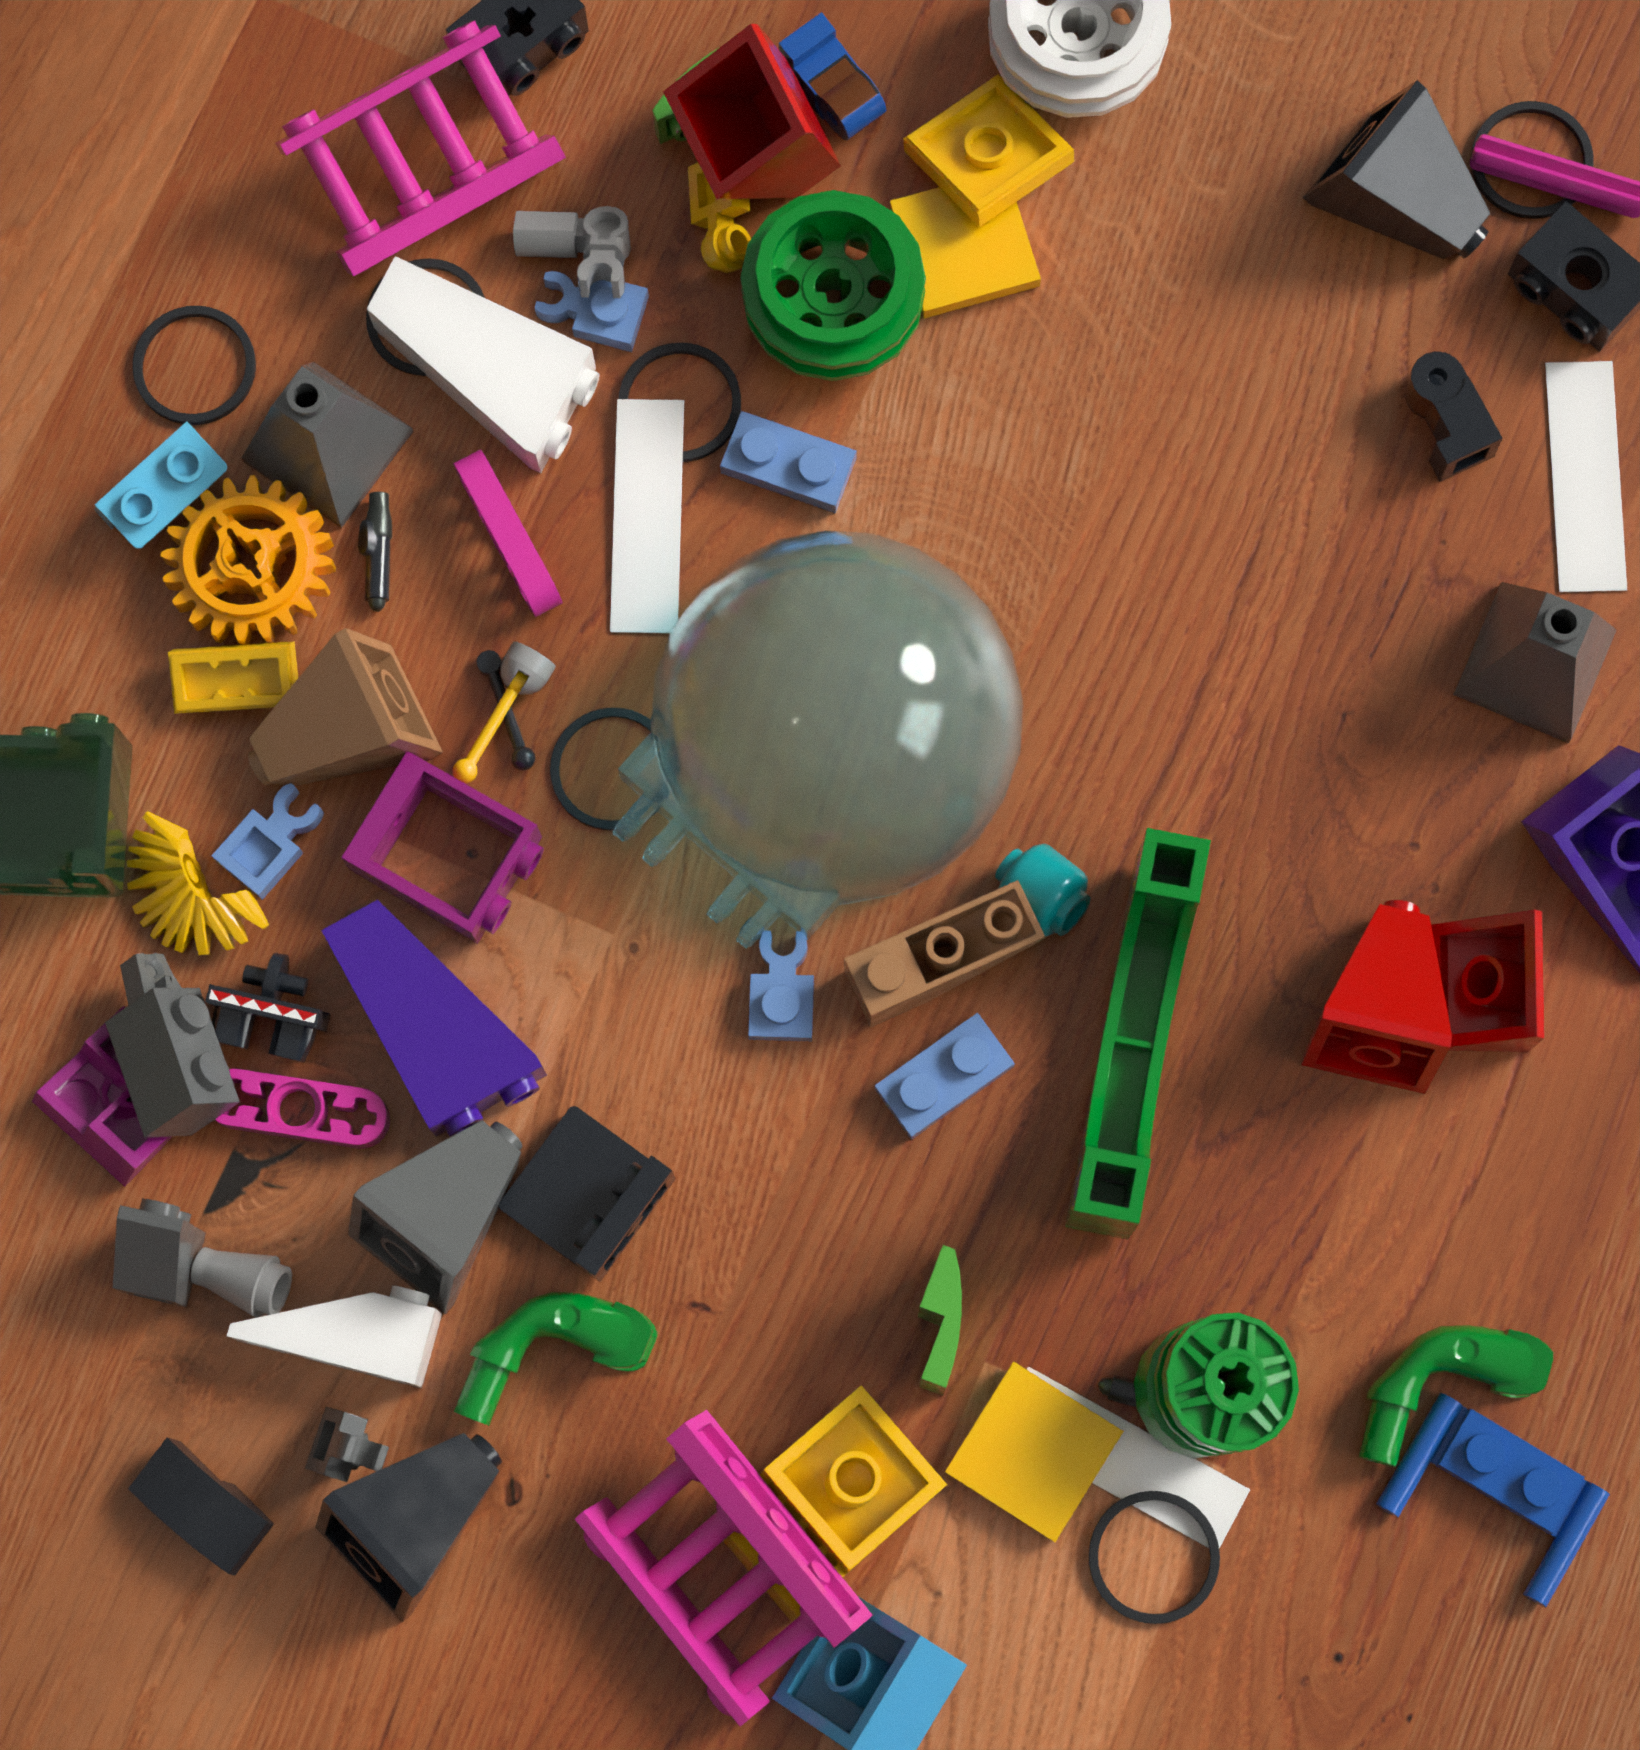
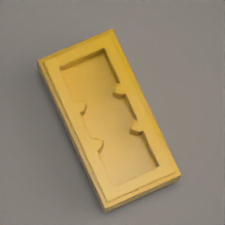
(231, 676)

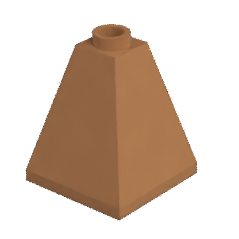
(342, 717)

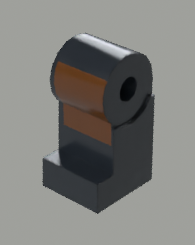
(1454, 412)

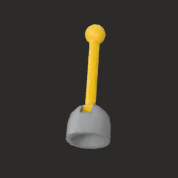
(524, 674)

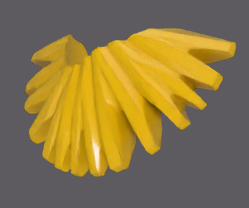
(181, 894)

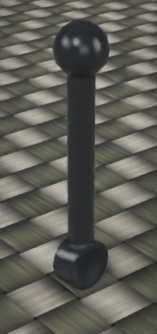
(489, 665)

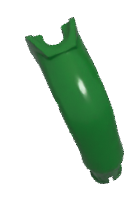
(610, 1330)
(1507, 1360)

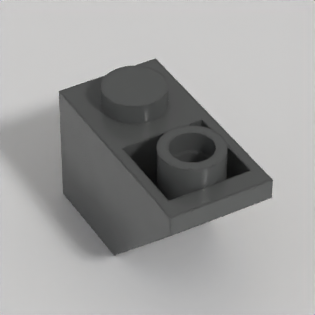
(155, 1252)

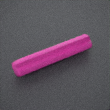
(1556, 175)

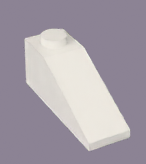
(358, 1333)

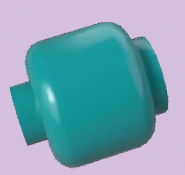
(1051, 885)

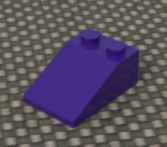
(1594, 844)

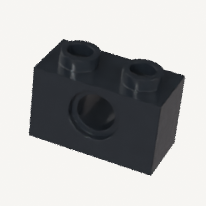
(1576, 245)

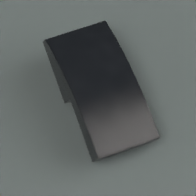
(201, 1507)

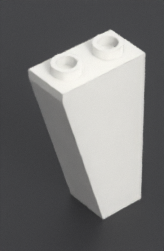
(488, 359)

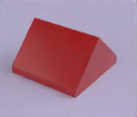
(1493, 981)

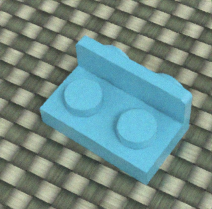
(161, 486)

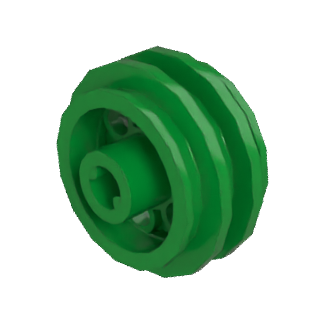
(833, 341)

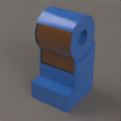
(831, 78)

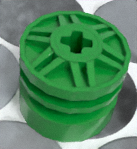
(1184, 1398)

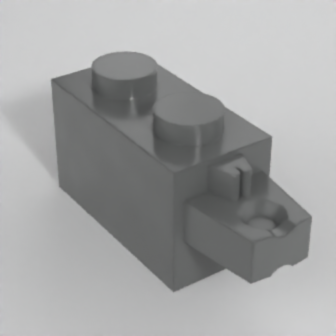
(169, 1051)

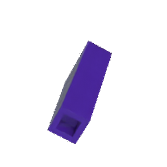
(434, 1028)

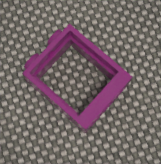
(391, 816)

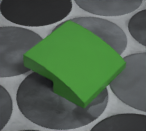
(942, 1307)

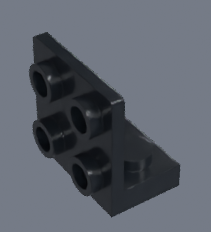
(586, 1192)

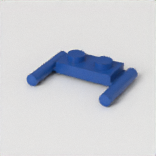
(1508, 1474)

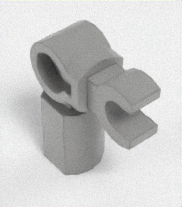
(600, 236)

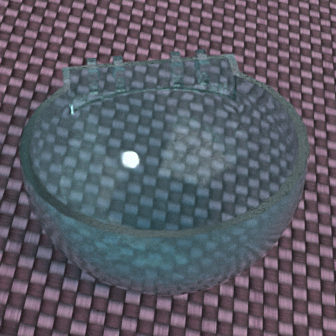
(827, 726)

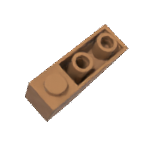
(941, 953)

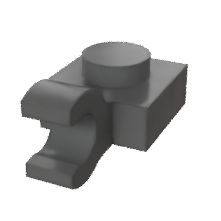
(343, 1446)

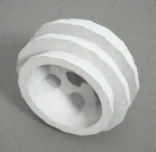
(1072, 74)

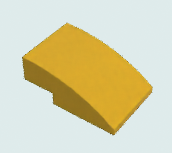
(846, 1487)

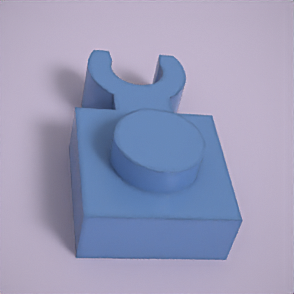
(600, 316)
(262, 849)
(781, 1000)

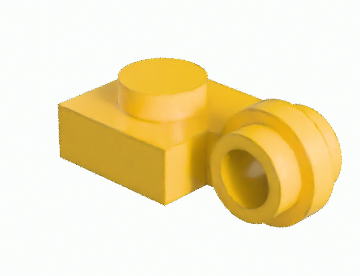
(724, 241)

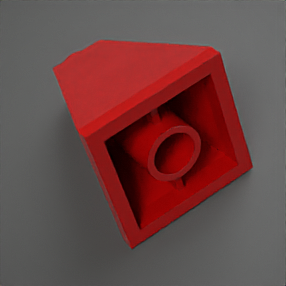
(1388, 1006)

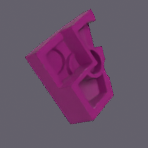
(96, 1110)

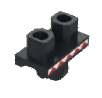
(295, 1023)

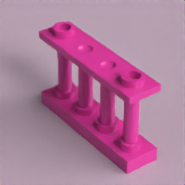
(470, 179)
(785, 1558)

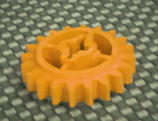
(228, 573)

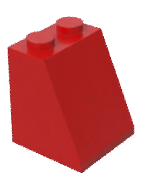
(751, 122)

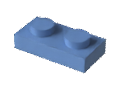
(788, 461)
(944, 1076)

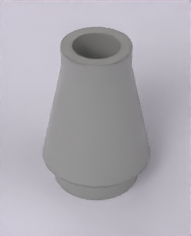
(244, 1279)

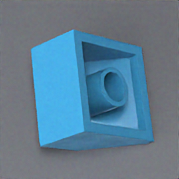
(873, 1687)

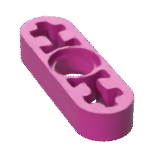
(507, 533)
(341, 1131)

